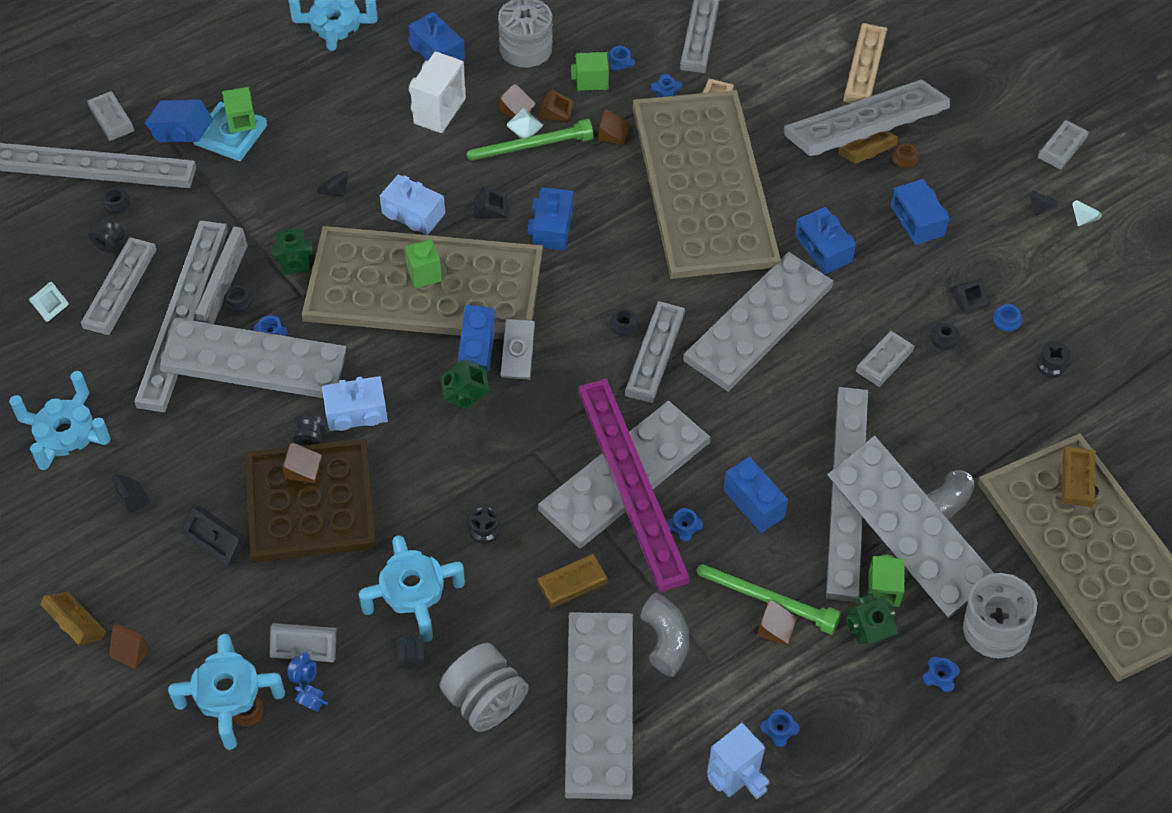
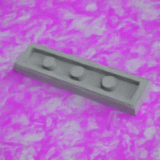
(699, 36)
(222, 276)
(118, 286)
(655, 352)

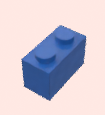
(179, 121)
(920, 211)
(478, 335)
(755, 494)

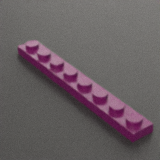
(633, 486)

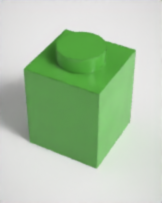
(590, 71)
(239, 110)
(423, 263)
(887, 578)

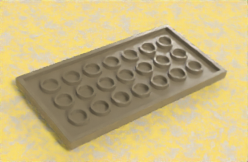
(705, 184)
(366, 283)
(1096, 558)

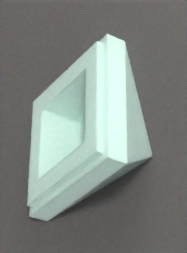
(524, 124)
(1084, 213)
(49, 301)

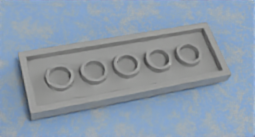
(866, 117)
(757, 321)
(251, 358)
(591, 498)
(910, 525)
(599, 706)

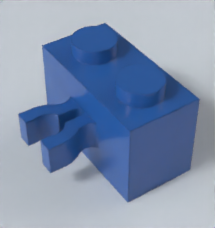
(433, 35)
(552, 218)
(825, 240)

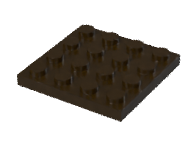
(310, 517)

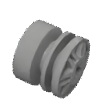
(525, 32)
(999, 615)
(483, 687)

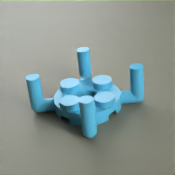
(338, 29)
(59, 412)
(414, 598)
(231, 701)

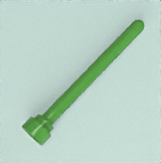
(582, 131)
(824, 618)

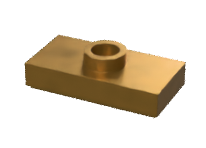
(868, 148)
(1078, 476)
(572, 581)
(73, 618)

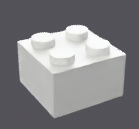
(437, 92)

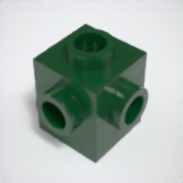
(292, 251)
(464, 384)
(871, 619)

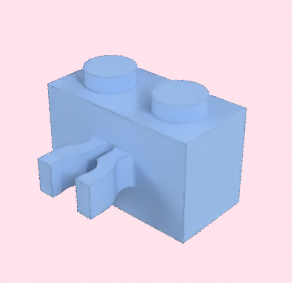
(412, 204)
(354, 403)
(737, 763)

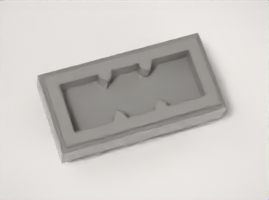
(110, 115)
(1063, 144)
(518, 349)
(885, 358)
(292, 640)

